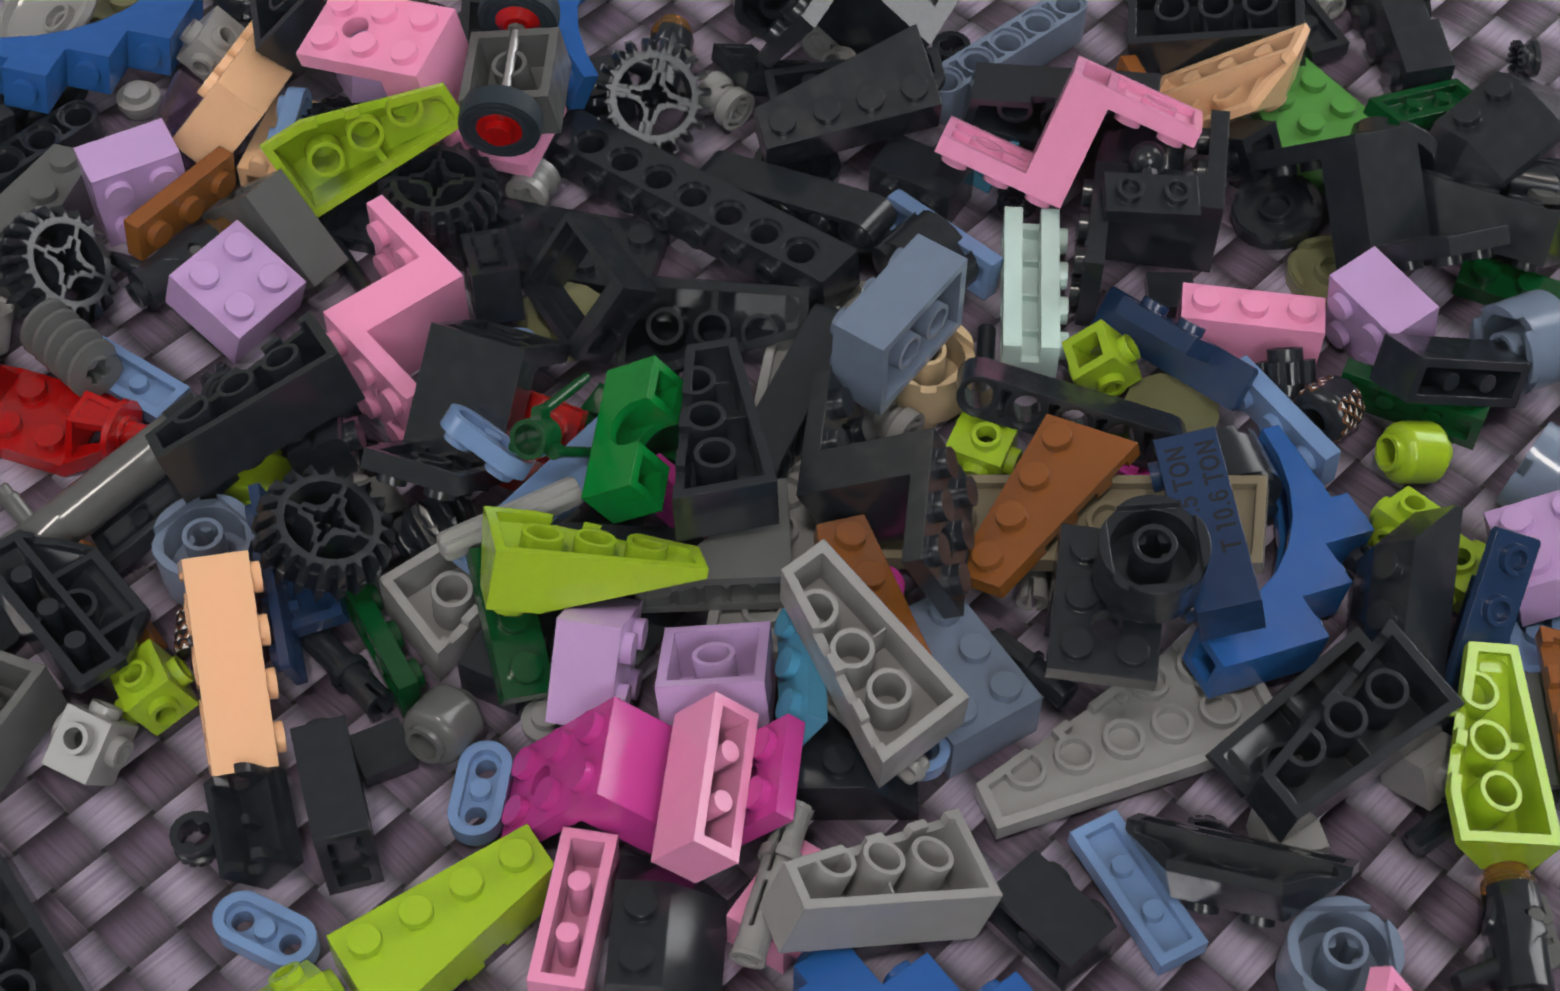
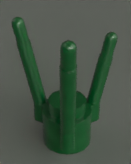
(541, 434)

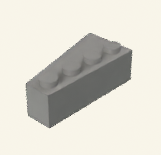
(874, 669)

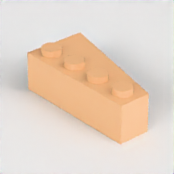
(232, 99)
(231, 661)

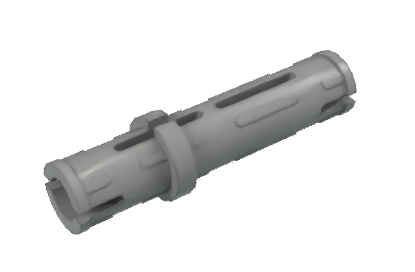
(782, 845)

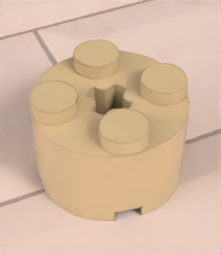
(934, 387)

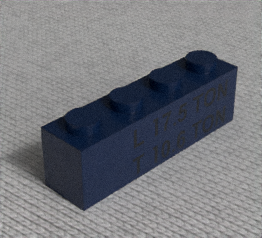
(1195, 474)

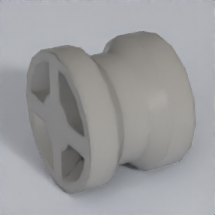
(535, 188)

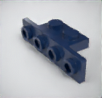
(1178, 347)
(1492, 597)
(290, 614)

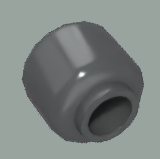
(442, 724)

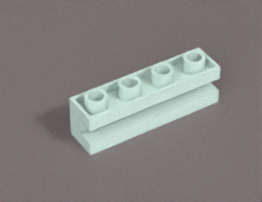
(1031, 291)

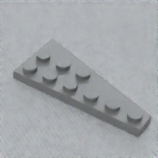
(1116, 748)

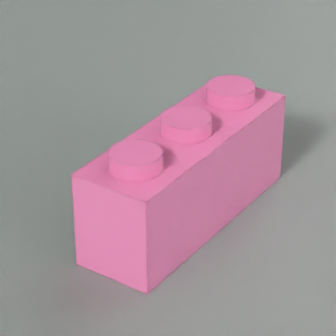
(1254, 319)
(705, 788)
(575, 912)

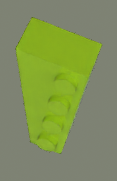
(448, 922)

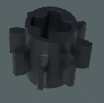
(1288, 369)

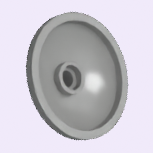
(43, 16)

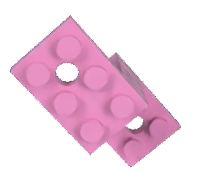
(406, 50)
(1068, 133)
(388, 322)

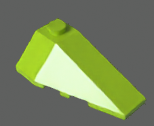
(354, 146)
(550, 567)
(1497, 766)

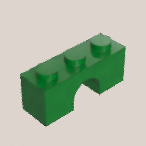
(623, 474)

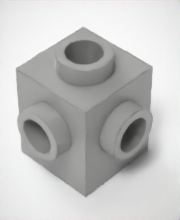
(204, 43)
(90, 743)

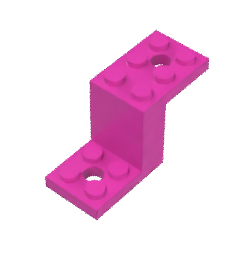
(612, 775)

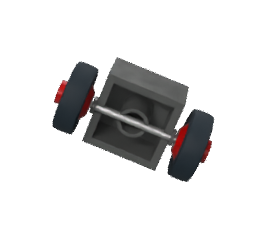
(514, 77)

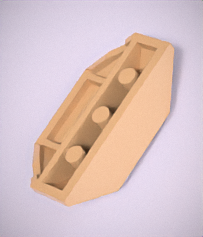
(1242, 79)

